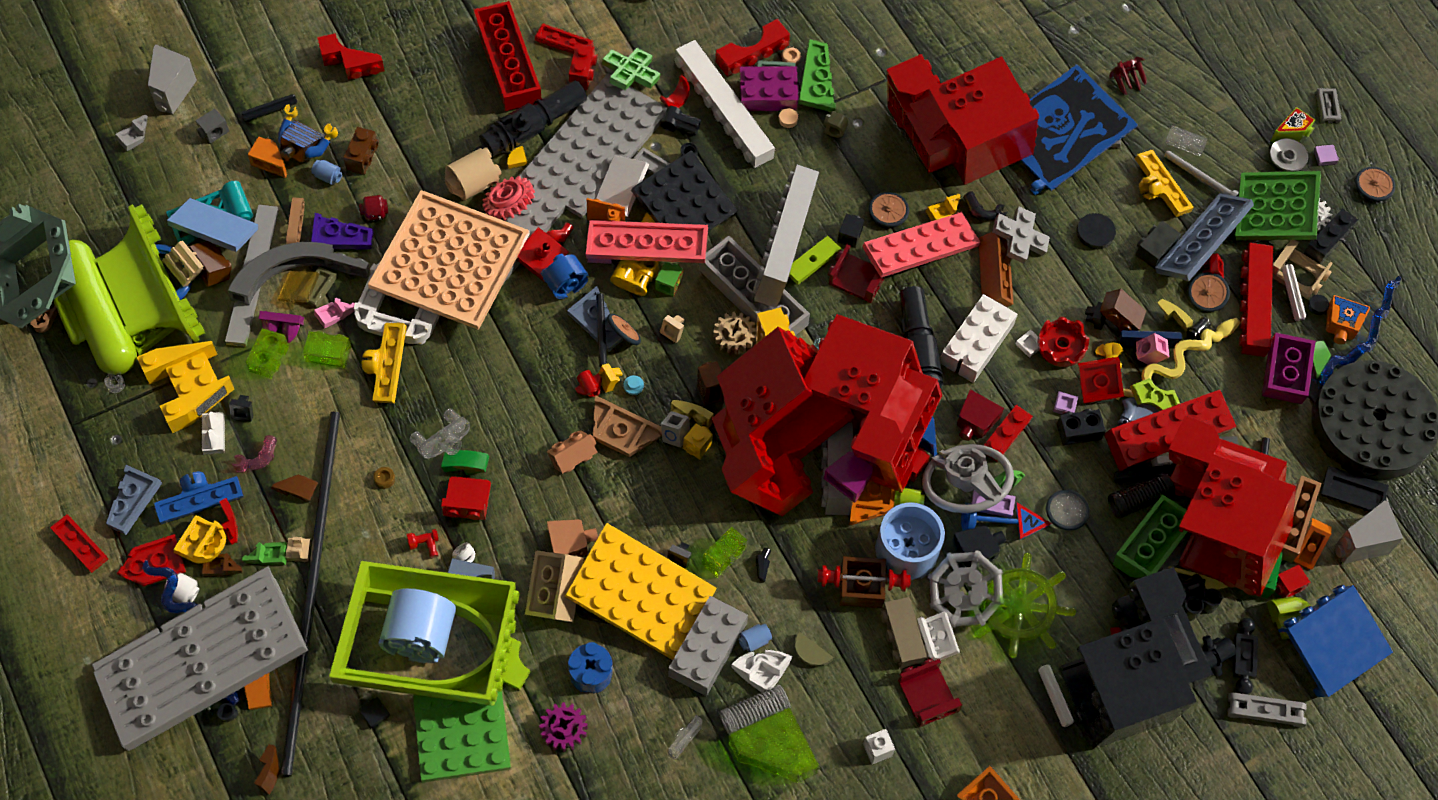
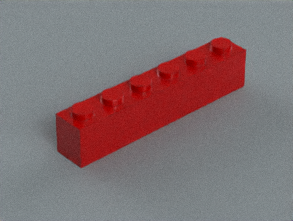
(1256, 299)

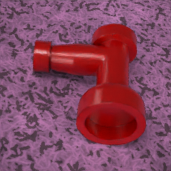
(430, 539)

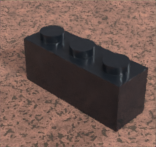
(1331, 236)

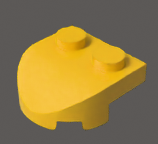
(201, 541)

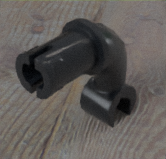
(977, 209)

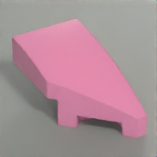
(333, 312)

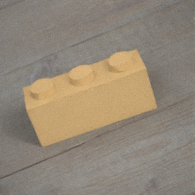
(549, 584)

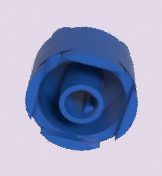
(565, 275)
(590, 656)

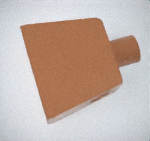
(570, 537)

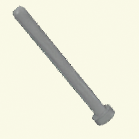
(1200, 175)

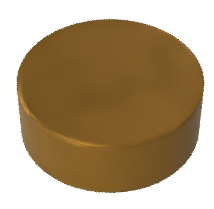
(384, 477)

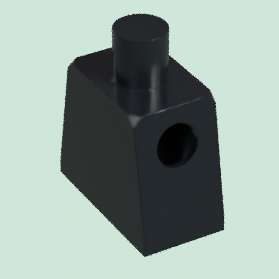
(981, 540)

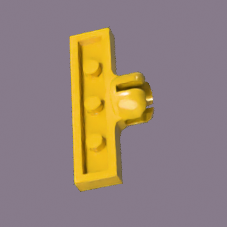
(1161, 184)
(386, 362)

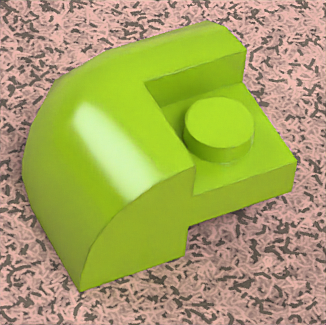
(1286, 608)

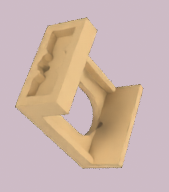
(1319, 271)

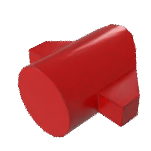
(589, 384)

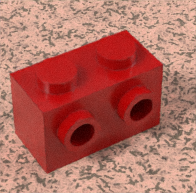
(582, 65)

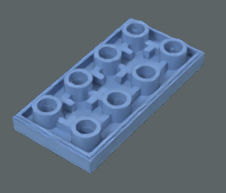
(212, 224)

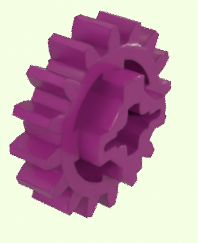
(570, 722)

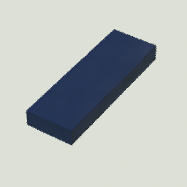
(1129, 338)

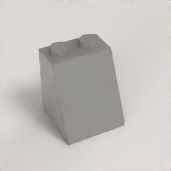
(169, 78)
(1370, 537)

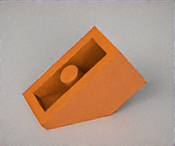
(266, 156)
(1313, 543)
(259, 693)

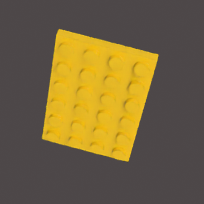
(639, 591)

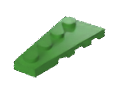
(816, 84)

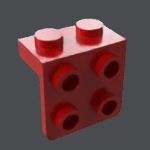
(466, 498)

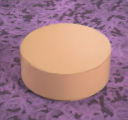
(791, 55)
(788, 118)

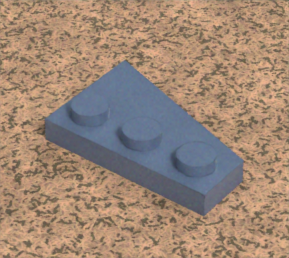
(133, 497)

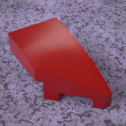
(230, 526)

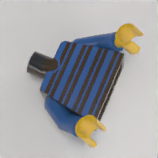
(300, 140)

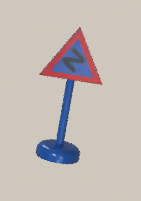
(1027, 521)

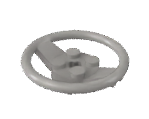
(968, 470)

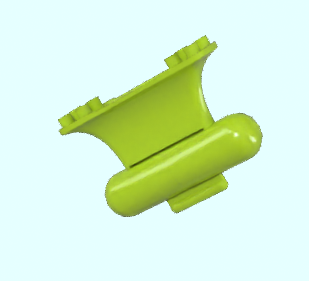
(122, 296)

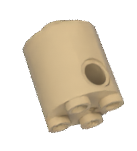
(472, 174)

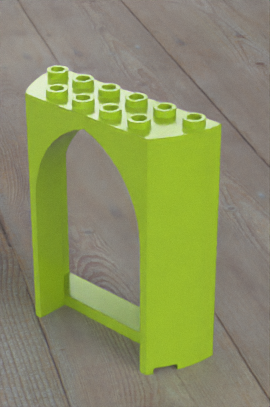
(477, 599)

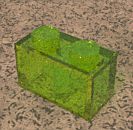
(327, 349)

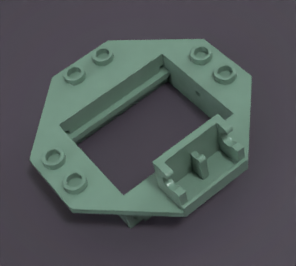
(19, 236)

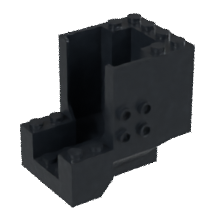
(1144, 670)

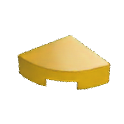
(517, 158)

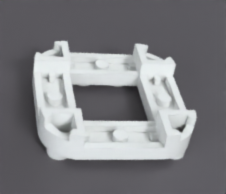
(371, 321)

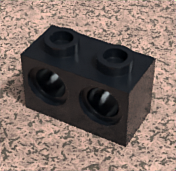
(1082, 431)

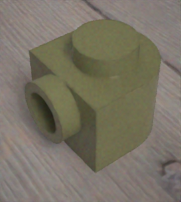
(835, 124)

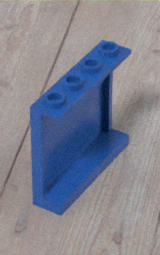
(1337, 639)

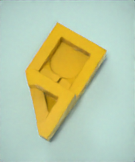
(943, 209)

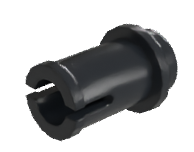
(1194, 332)

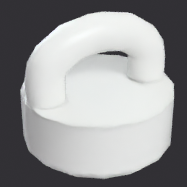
(463, 551)

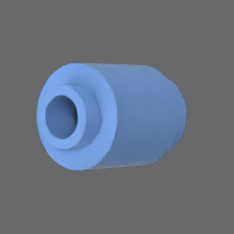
(327, 171)
(755, 637)

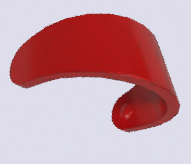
(679, 95)

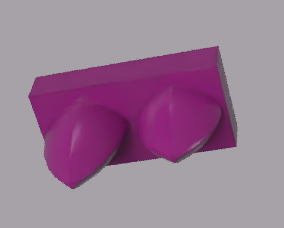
(290, 323)

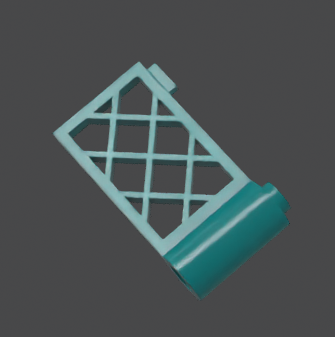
(232, 199)

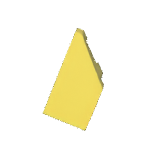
(1178, 314)

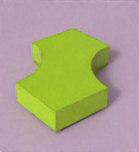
(1147, 393)
(516, 672)

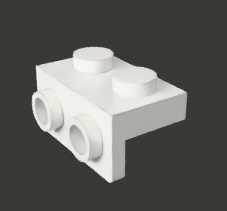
(938, 636)

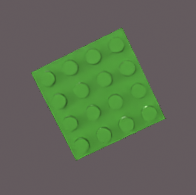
(1283, 205)
(460, 738)

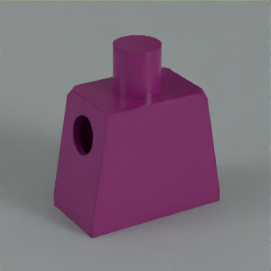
(849, 475)

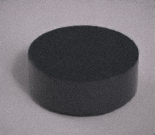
(1318, 304)

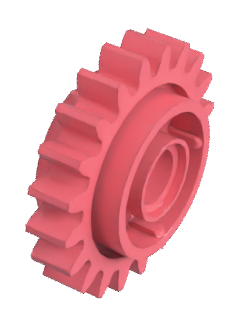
(508, 198)

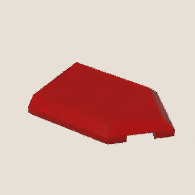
(159, 554)

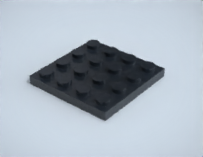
(684, 195)

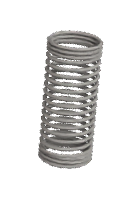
(776, 693)

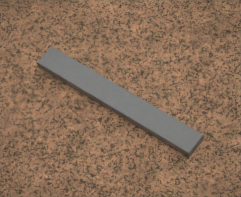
(259, 242)

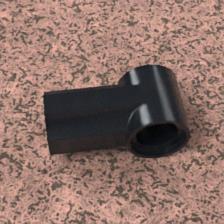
(675, 119)

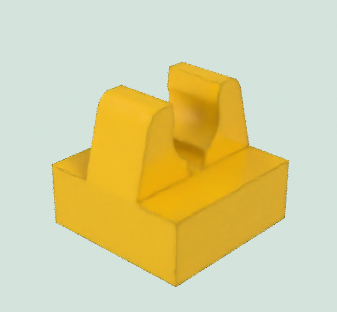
(609, 376)

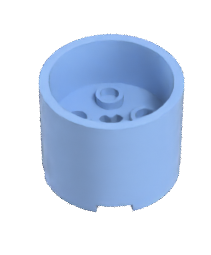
(913, 526)
(417, 625)

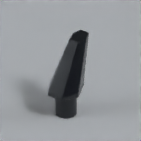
(762, 564)

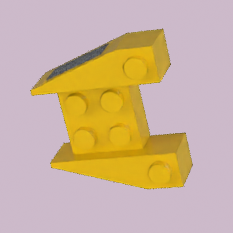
(191, 378)

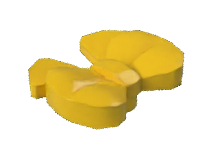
(1109, 350)

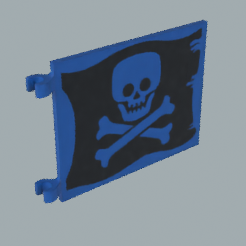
(1083, 128)

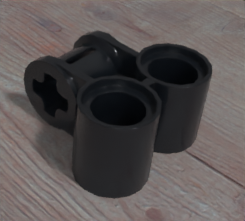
(1196, 597)

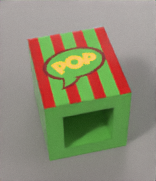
(669, 278)

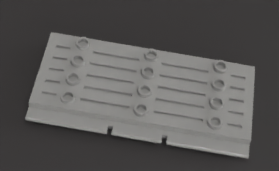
(198, 658)

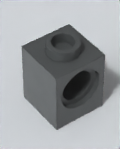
(211, 126)

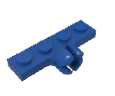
(197, 497)

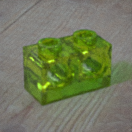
(262, 352)
(724, 552)

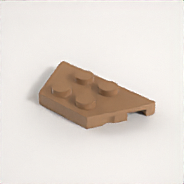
(622, 429)

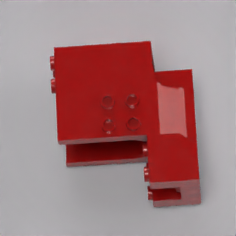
(968, 121)
(884, 387)
(773, 421)
(1236, 510)

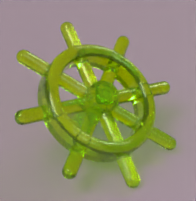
(1021, 605)

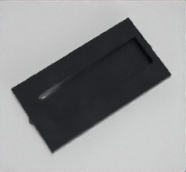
(1353, 489)

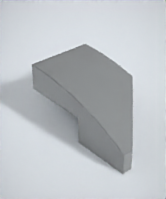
(133, 135)

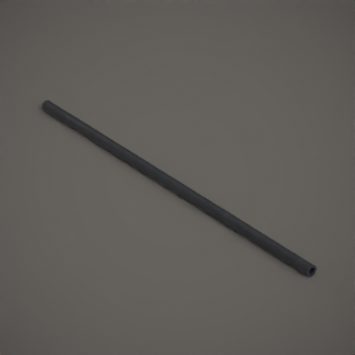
(310, 595)

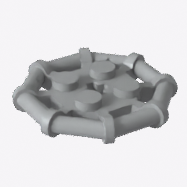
(975, 579)

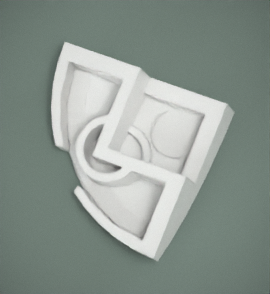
(763, 669)

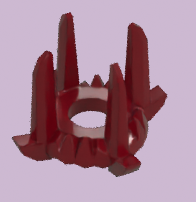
(1128, 67)

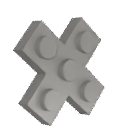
(1020, 234)

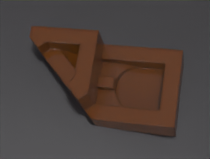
(296, 486)
(221, 566)
(270, 772)

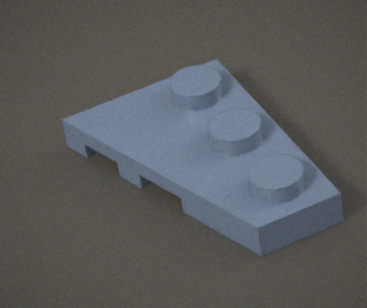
(585, 314)

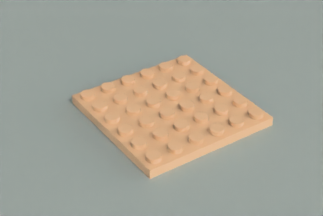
(449, 259)

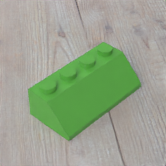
(1152, 540)

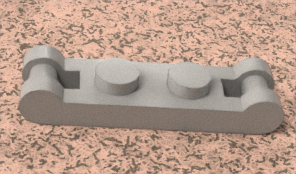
(1267, 709)

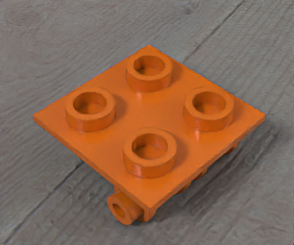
(604, 211)

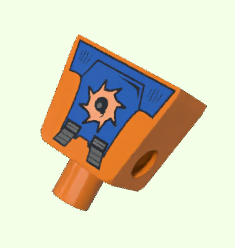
(1345, 318)

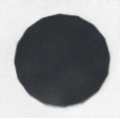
(1096, 231)

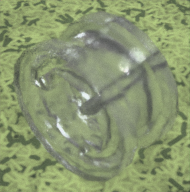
(117, 388)

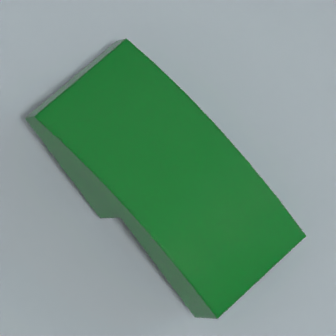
(469, 461)

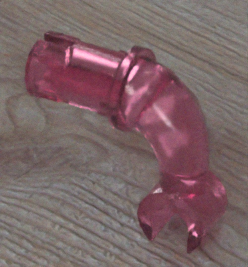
(264, 457)

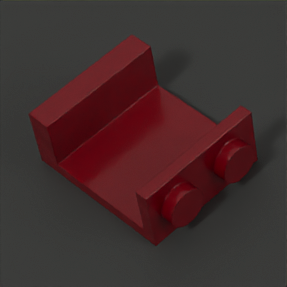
(855, 276)
(928, 693)

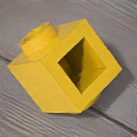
(698, 441)

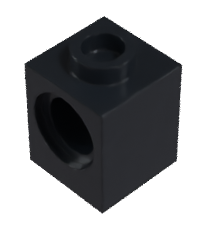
(850, 230)

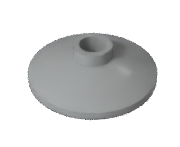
(1290, 149)

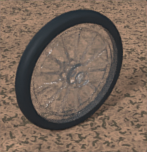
(1067, 510)

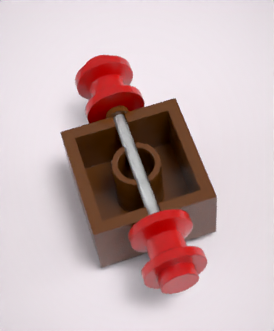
(863, 581)

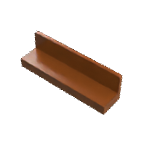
(995, 269)

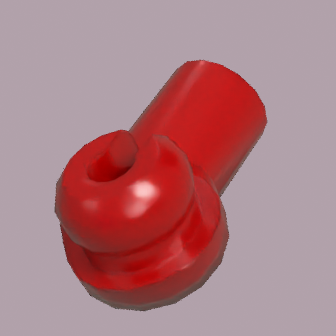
(561, 235)

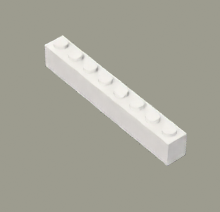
(724, 104)

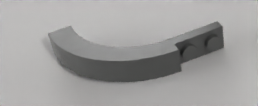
(287, 257)

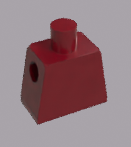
(978, 416)

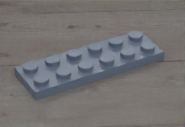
(1204, 236)

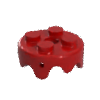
(1063, 330)

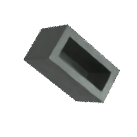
(1157, 244)

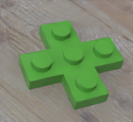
(631, 69)

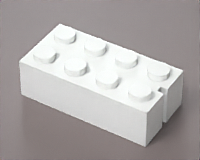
(978, 338)

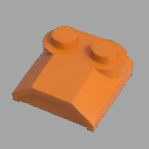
(987, 787)

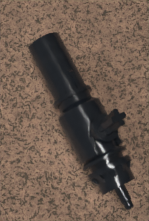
(530, 119)
(918, 329)

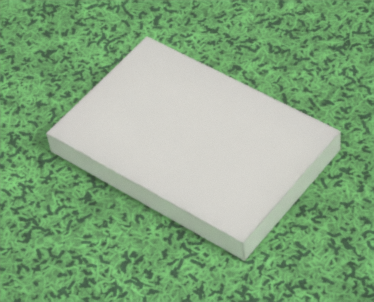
(620, 179)

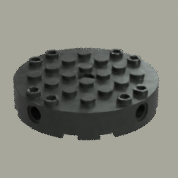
(1375, 420)

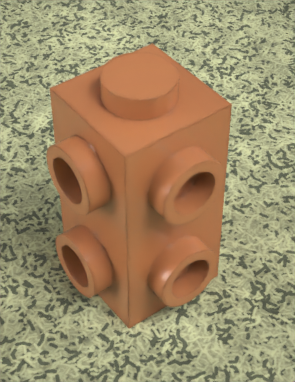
(572, 451)

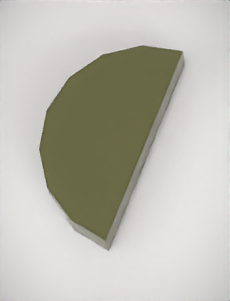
(810, 652)

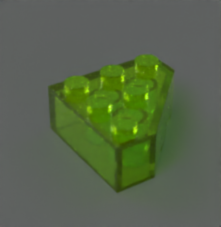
(776, 747)

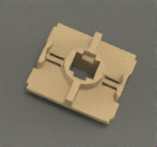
(183, 254)

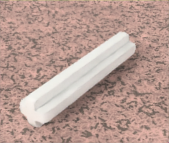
(1293, 292)
(1056, 695)

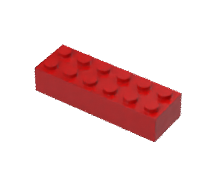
(507, 55)
(1153, 434)

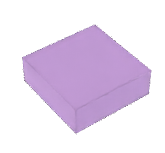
(1325, 155)
(1065, 403)

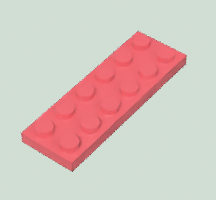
(647, 241)
(921, 244)

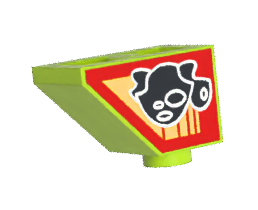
(1294, 127)

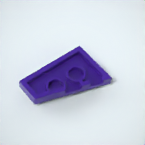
(341, 234)

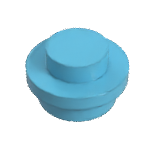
(633, 385)

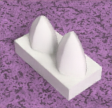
(213, 433)

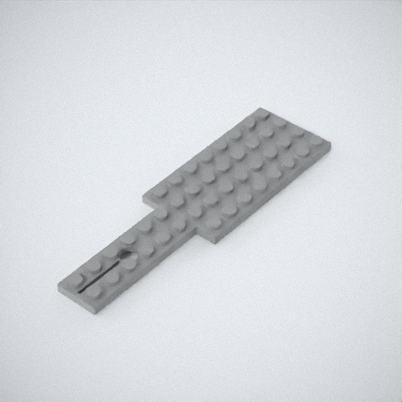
(582, 150)

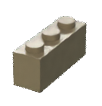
(903, 633)

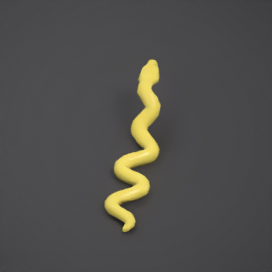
(1207, 337)

